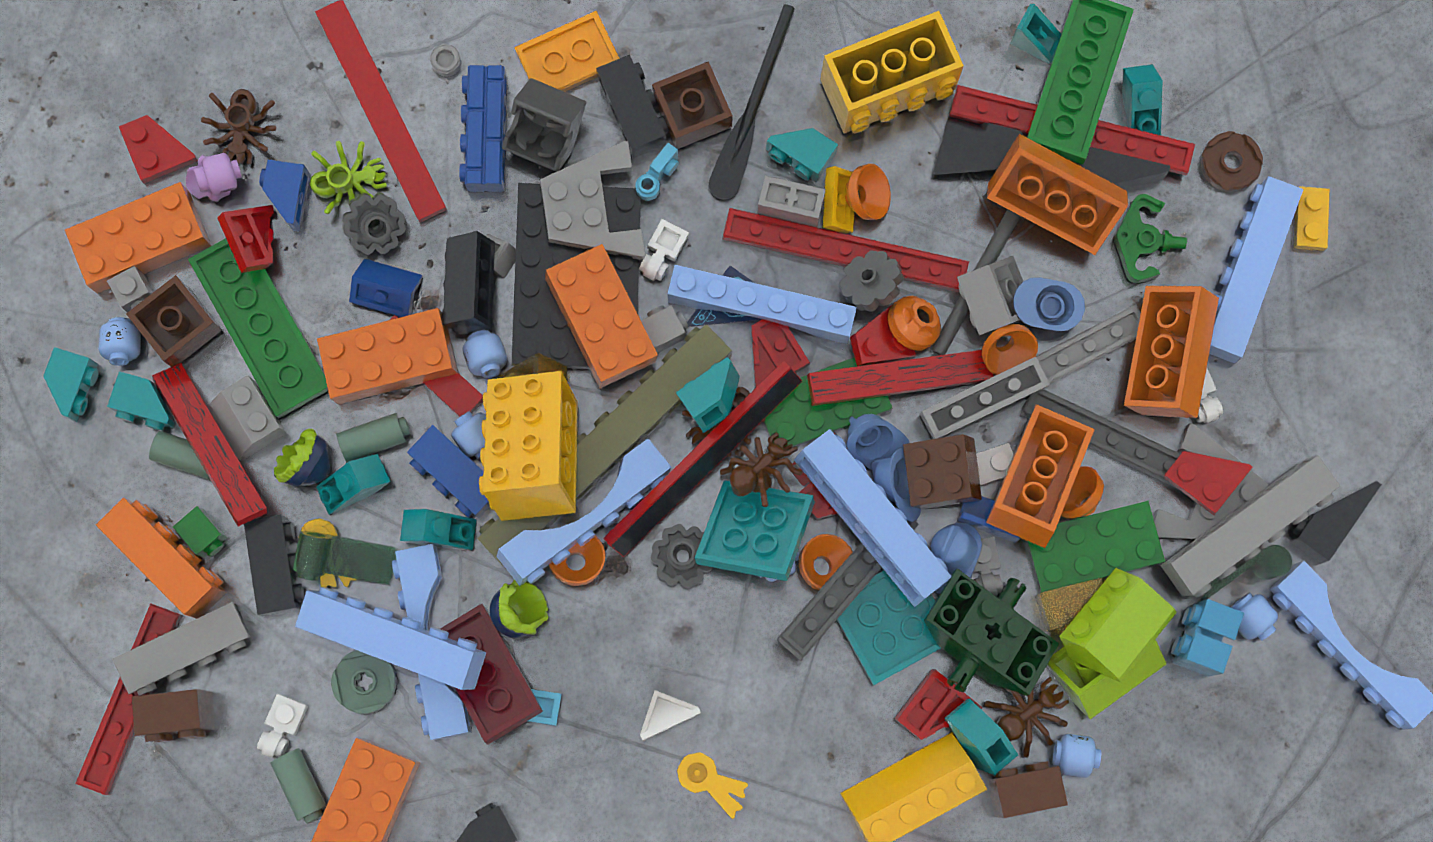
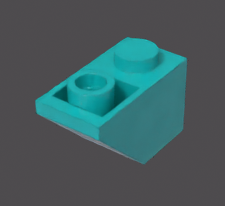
(1143, 98)
(804, 150)
(69, 381)
(711, 394)
(140, 399)
(353, 483)
(438, 528)
(981, 738)

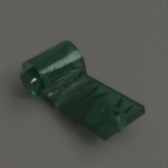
(342, 556)
(1267, 565)

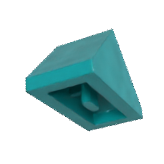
(1036, 35)

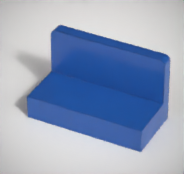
(384, 288)
(976, 515)

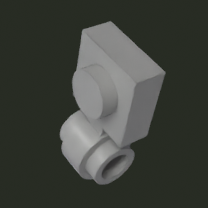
(988, 561)

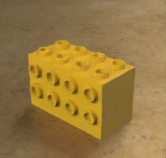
(891, 73)
(529, 446)

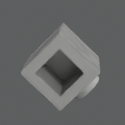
(130, 288)
(665, 327)

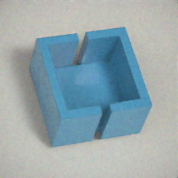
(1202, 643)

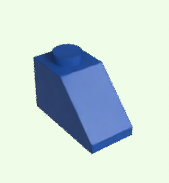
(286, 188)

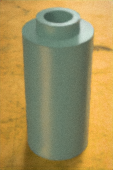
(373, 437)
(176, 453)
(299, 786)

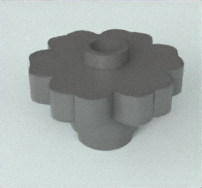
(362, 212)
(871, 281)
(665, 556)

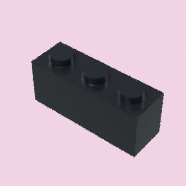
(632, 105)
(468, 282)
(272, 565)

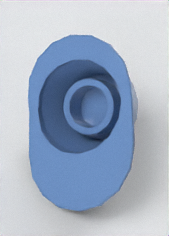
(1048, 304)
(873, 439)
(892, 477)
(958, 548)

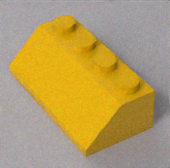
(913, 790)

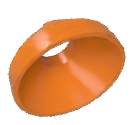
(873, 191)
(909, 328)
(1020, 348)
(1086, 484)
(823, 546)
(594, 557)

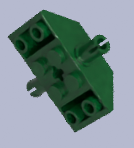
(989, 635)

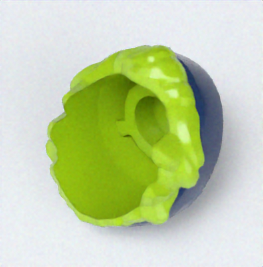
(304, 461)
(518, 609)

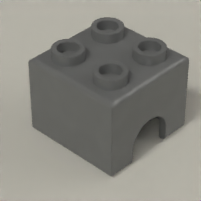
(544, 124)

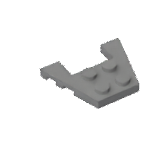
(577, 206)
(1200, 519)

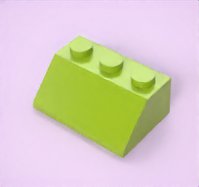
(1117, 625)
(1094, 691)

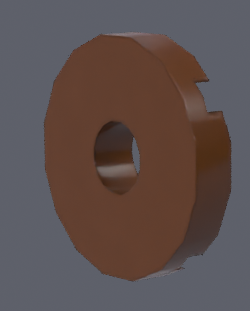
(1222, 176)

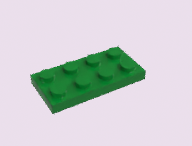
(801, 422)
(1096, 546)

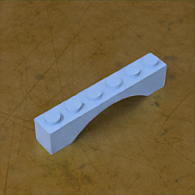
(726, 294)
(535, 549)
(419, 578)
(1307, 599)

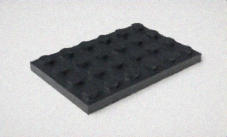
(536, 315)

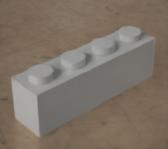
(984, 398)
(180, 648)

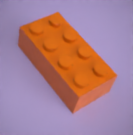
(1057, 194)
(138, 234)
(601, 316)
(1171, 351)
(386, 356)
(1040, 476)
(161, 559)
(367, 795)

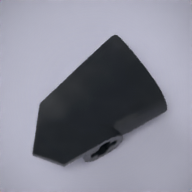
(973, 147)

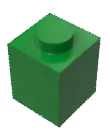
(201, 533)

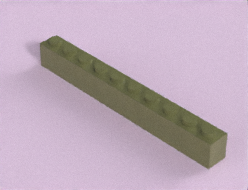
(625, 426)

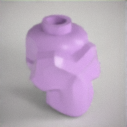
(213, 177)

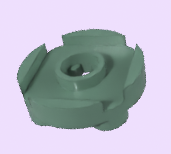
(354, 697)

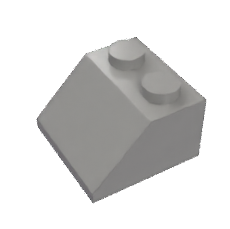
(991, 293)
(245, 418)

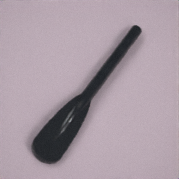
(736, 150)

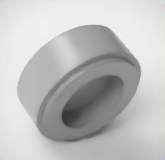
(445, 60)

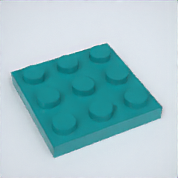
(753, 537)
(887, 628)

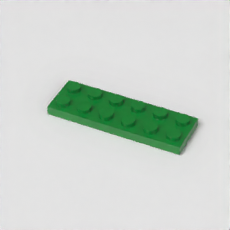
(1080, 77)
(261, 329)

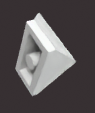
(666, 713)

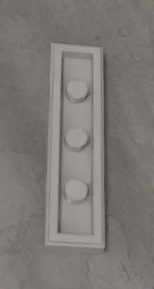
(1090, 344)

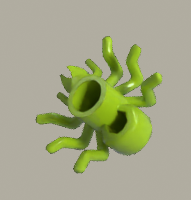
(341, 180)

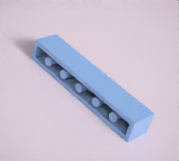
(1252, 266)
(872, 517)
(391, 639)

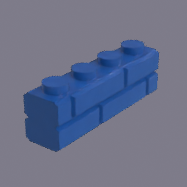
(484, 128)

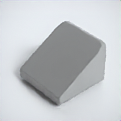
(504, 256)

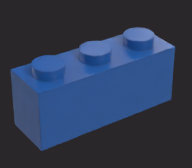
(451, 470)

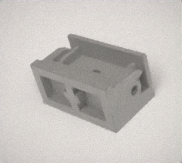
(790, 201)

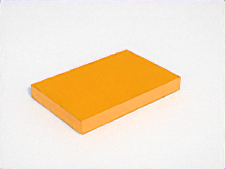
(568, 53)

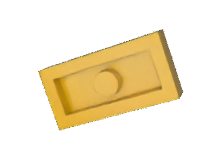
(837, 213)
(1312, 219)

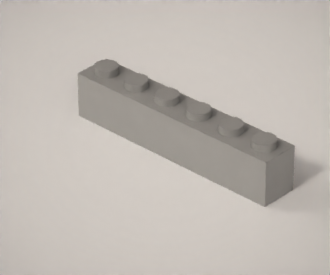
(1250, 526)

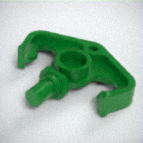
(1140, 238)

